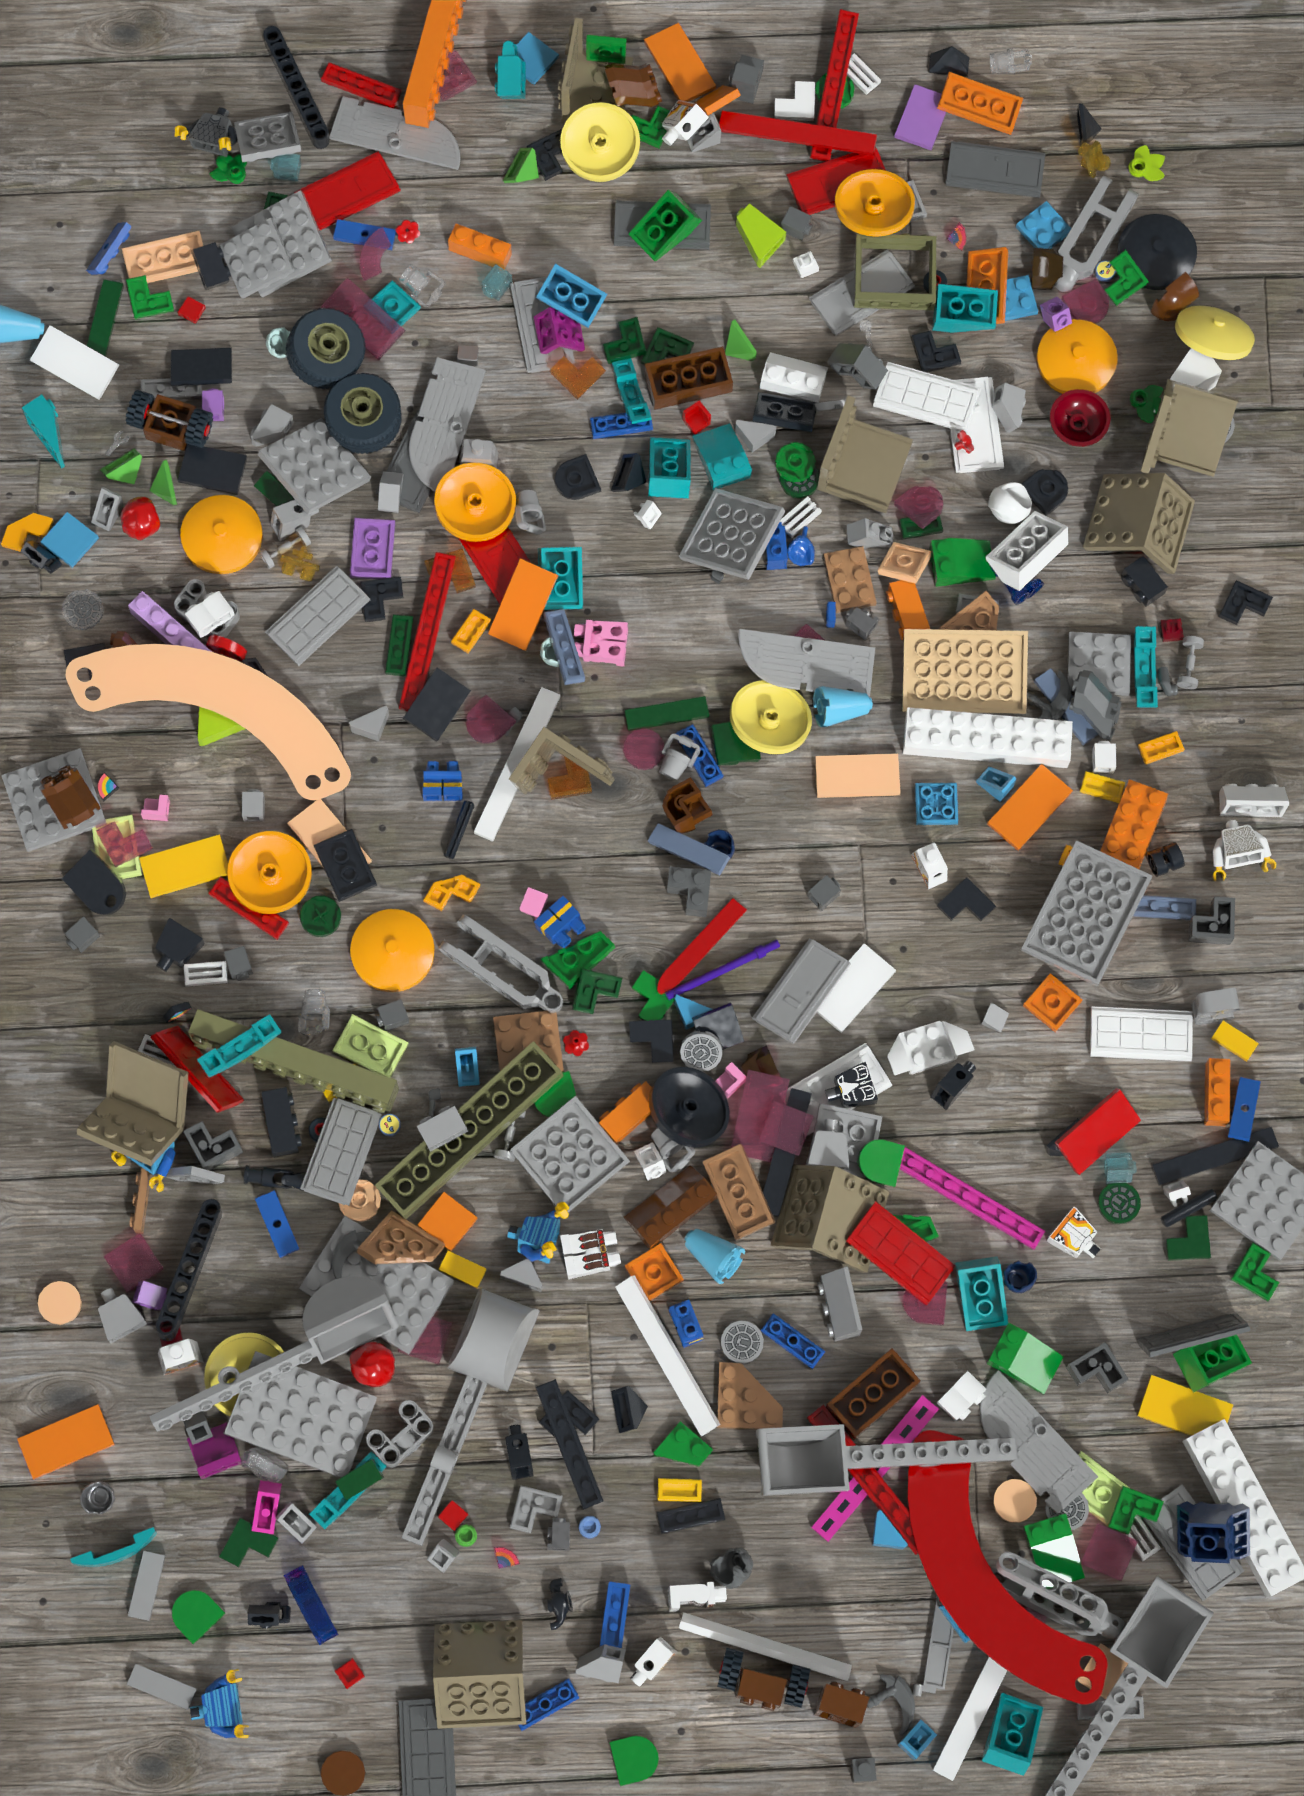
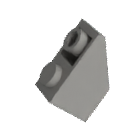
(1008, 405)
(272, 427)
(869, 534)
(602, 1663)

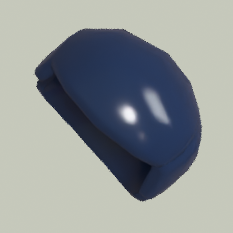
(721, 841)
(1020, 1277)

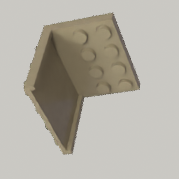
(583, 80)
(1189, 428)
(863, 461)
(1141, 514)
(541, 751)
(141, 1106)
(823, 1210)
(479, 1674)

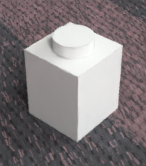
(1104, 757)

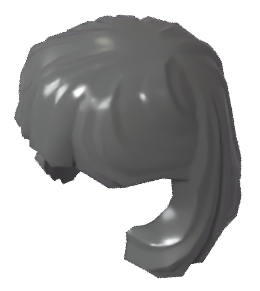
(732, 1567)

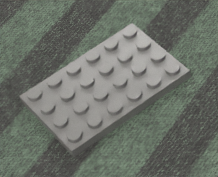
(1086, 913)
(410, 1288)
(303, 1418)

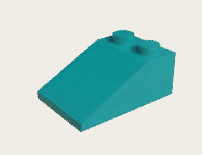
(964, 309)
(42, 420)
(722, 456)
(669, 468)
(569, 585)
(982, 1293)
(1013, 1734)

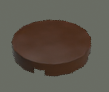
(343, 1773)

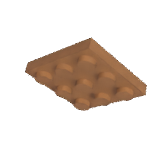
(519, 1030)

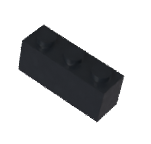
(281, 1122)

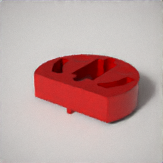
(226, 647)

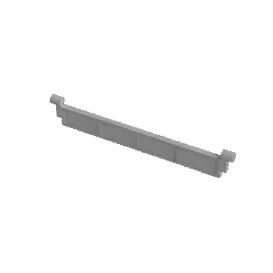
(937, 1654)

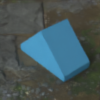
(996, 782)
(688, 1009)
(467, 1066)
(885, 1533)
(917, 1739)

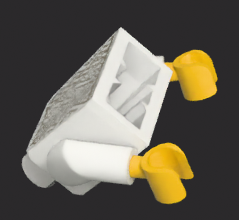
(1240, 847)

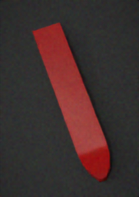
(700, 946)

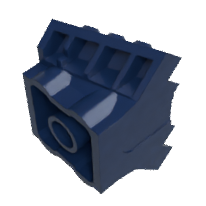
(1213, 1531)

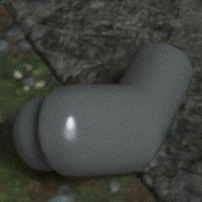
(1165, 682)

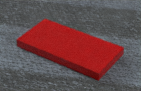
(1097, 1131)

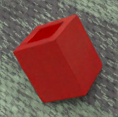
(696, 417)

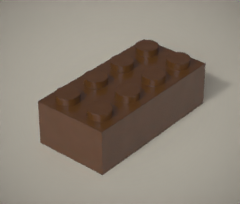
(688, 378)
(873, 1394)
(841, 1704)

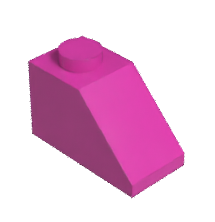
(266, 1507)

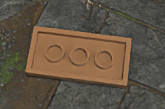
(738, 1192)

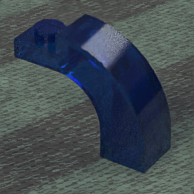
(310, 1605)

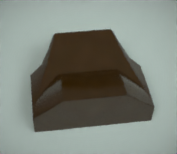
(1046, 268)
(760, 1061)

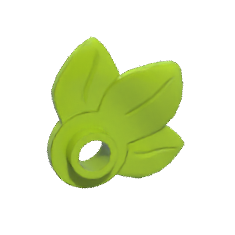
(1149, 164)

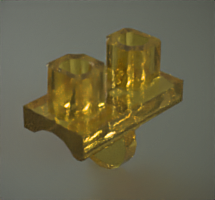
(1093, 158)
(290, 563)

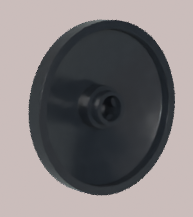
(1160, 248)
(689, 1107)

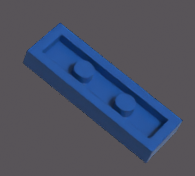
(615, 1614)

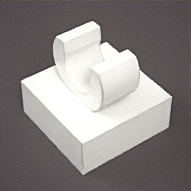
(805, 264)
(648, 514)
(1177, 1190)

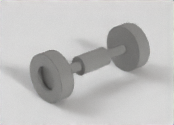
(302, 536)
(1187, 681)
(505, 1154)

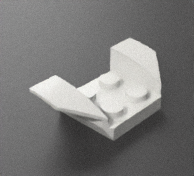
(928, 1047)

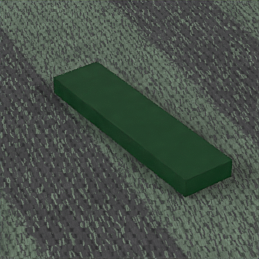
(105, 316)
(666, 713)

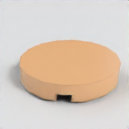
(364, 1202)
(59, 1302)
(1014, 1501)

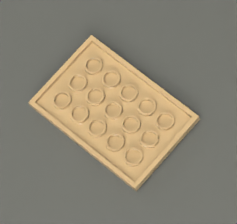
(965, 670)

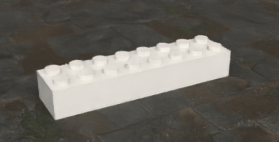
(987, 737)
(1233, 1482)

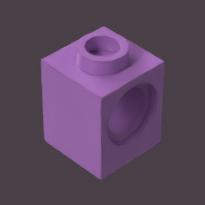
(1056, 314)
(214, 402)
(150, 1295)

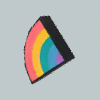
(106, 787)
(177, 1011)

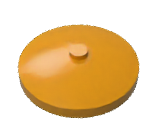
(874, 202)
(1077, 357)
(475, 502)
(221, 534)
(269, 872)
(392, 950)

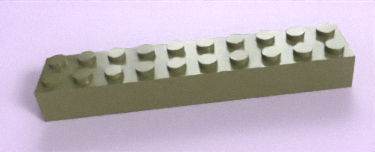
(301, 1064)
(485, 1118)

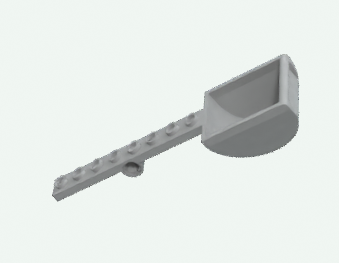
(335, 1321)
(486, 1354)
(818, 1459)
(1153, 1646)

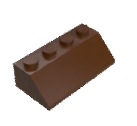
(671, 1207)

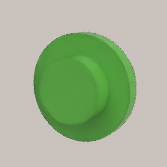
(466, 1535)

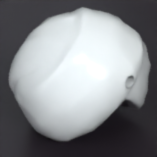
(1010, 503)

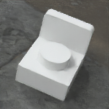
(650, 1161)

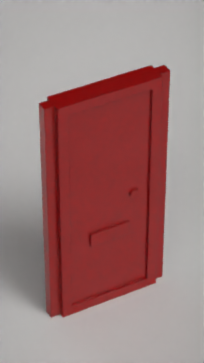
(817, 185)
(350, 190)
(496, 560)
(184, 1055)
(900, 1253)

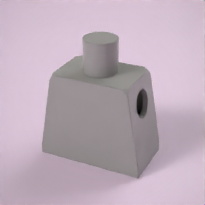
(478, 452)
(288, 518)
(829, 1147)
(119, 1316)

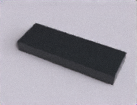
(691, 1516)

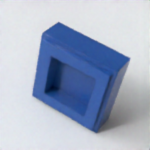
(830, 614)

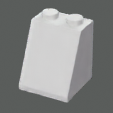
(1197, 371)

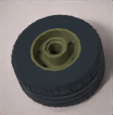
(325, 347)
(362, 413)

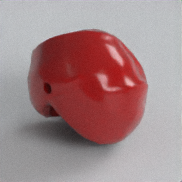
(139, 518)
(372, 1364)

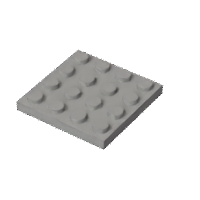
(298, 234)
(314, 466)
(732, 533)
(33, 814)
(569, 1155)
(1264, 1201)

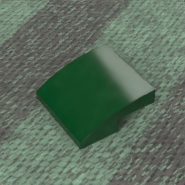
(730, 748)

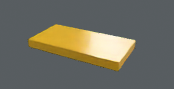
(184, 866)
(1180, 1407)

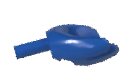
(801, 549)

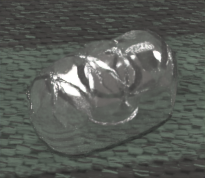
(264, 1464)

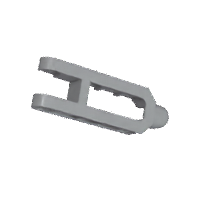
(1072, 268)
(544, 997)
(1026, 1580)

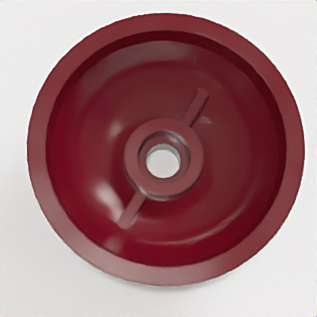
(1082, 408)

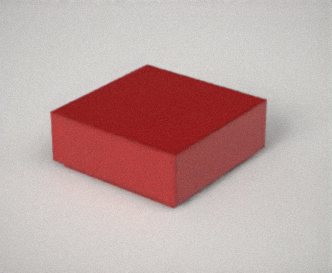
(191, 310)
(453, 1515)
(349, 1673)

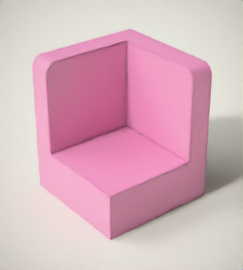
(156, 808)
(534, 902)
(731, 1080)

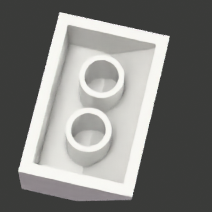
(793, 378)
(1253, 800)

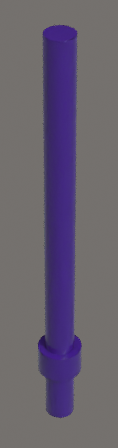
(758, 952)

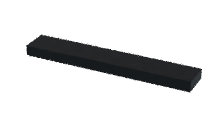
(1211, 1157)
(783, 1161)
(569, 1444)

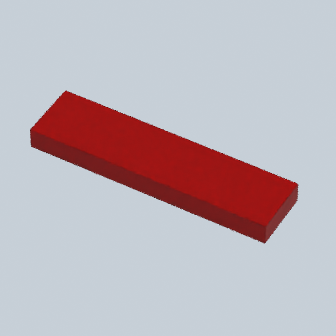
(361, 85)
(269, 923)

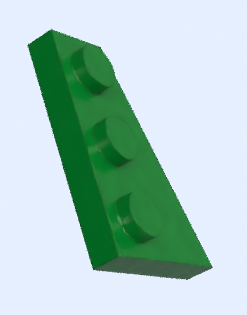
(584, 954)

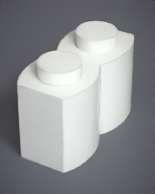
(209, 614)
(962, 1396)

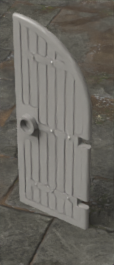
(386, 131)
(446, 416)
(797, 660)
(1041, 1452)

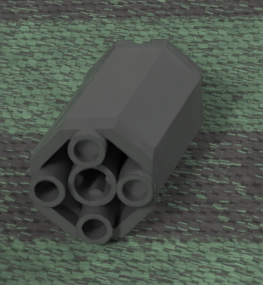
(1095, 704)

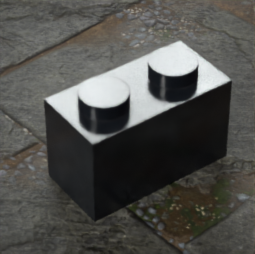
(211, 266)
(1144, 581)

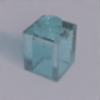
(286, 167)
(496, 283)
(1119, 1167)

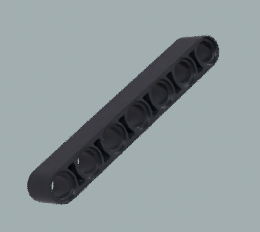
(298, 95)
(189, 1279)

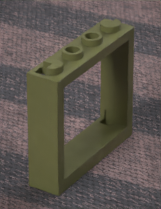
(904, 301)

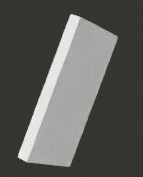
(74, 362)
(856, 988)

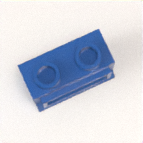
(777, 550)

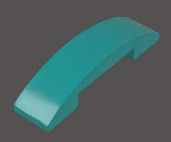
(630, 391)
(1145, 667)
(240, 1047)
(335, 1504)
(141, 1539)

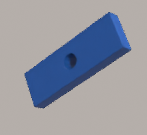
(353, 232)
(109, 249)
(609, 426)
(704, 765)
(1246, 1099)
(272, 1212)
(803, 1350)
(558, 1698)

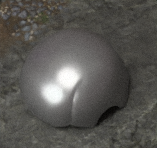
(97, 1497)

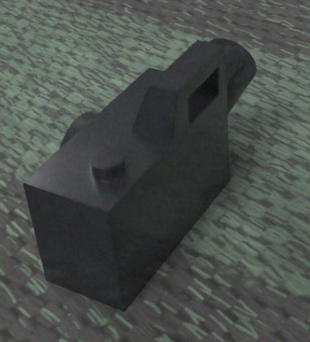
(40, 556)
(268, 1614)

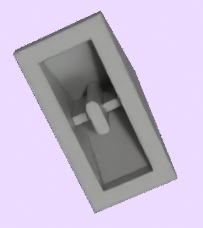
(706, 135)
(754, 433)
(390, 491)
(107, 509)
(371, 724)
(522, 1274)
(295, 1522)

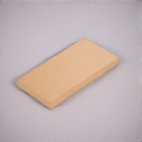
(163, 257)
(857, 775)
(316, 825)

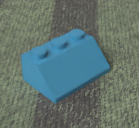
(571, 295)

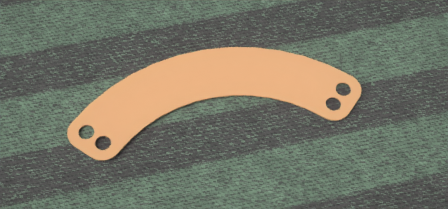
(223, 687)

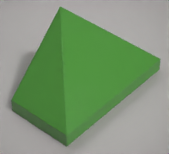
(523, 167)
(738, 344)
(124, 468)
(163, 484)

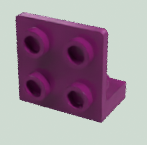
(557, 330)
(215, 1453)

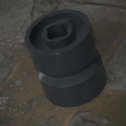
(1172, 856)

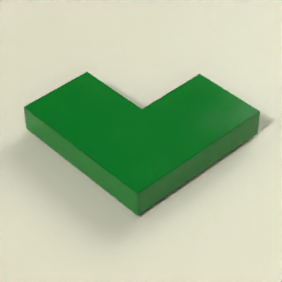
(652, 131)
(1130, 279)
(145, 304)
(657, 1003)
(1250, 1275)
(1131, 1504)

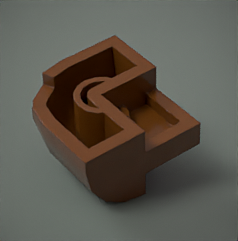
(1176, 298)
(685, 806)

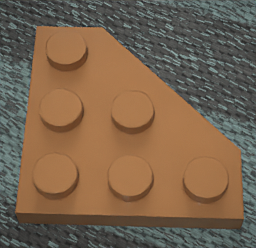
(978, 615)
(399, 1242)
(744, 1401)

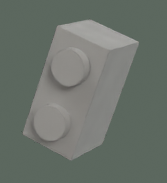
(442, 1128)

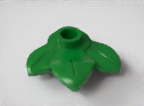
(229, 169)
(1150, 404)

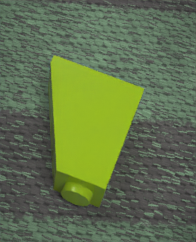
(759, 234)
(214, 726)

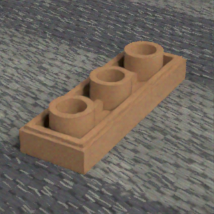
(140, 1200)

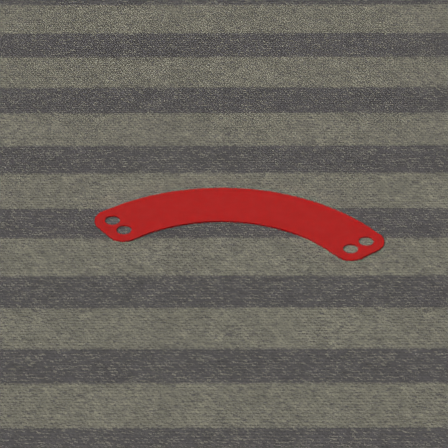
(976, 1597)

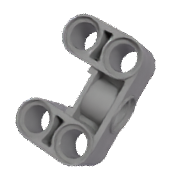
(189, 598)
(1215, 1006)
(406, 1441)

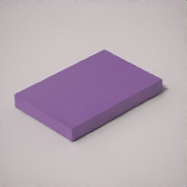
(921, 118)
(372, 548)

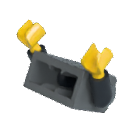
(210, 133)

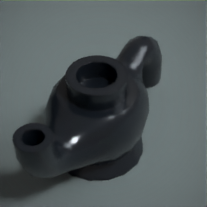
(559, 1603)

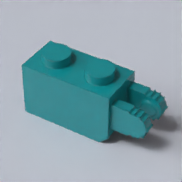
(511, 73)

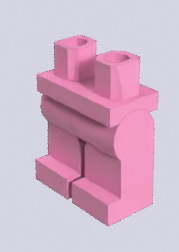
(602, 641)

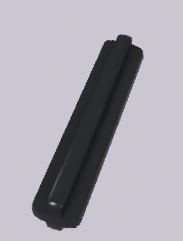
(459, 829)
(1188, 1208)

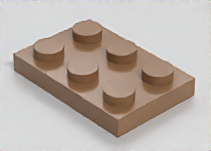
(849, 579)

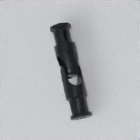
(266, 1177)

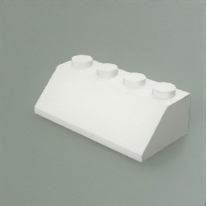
(1028, 549)

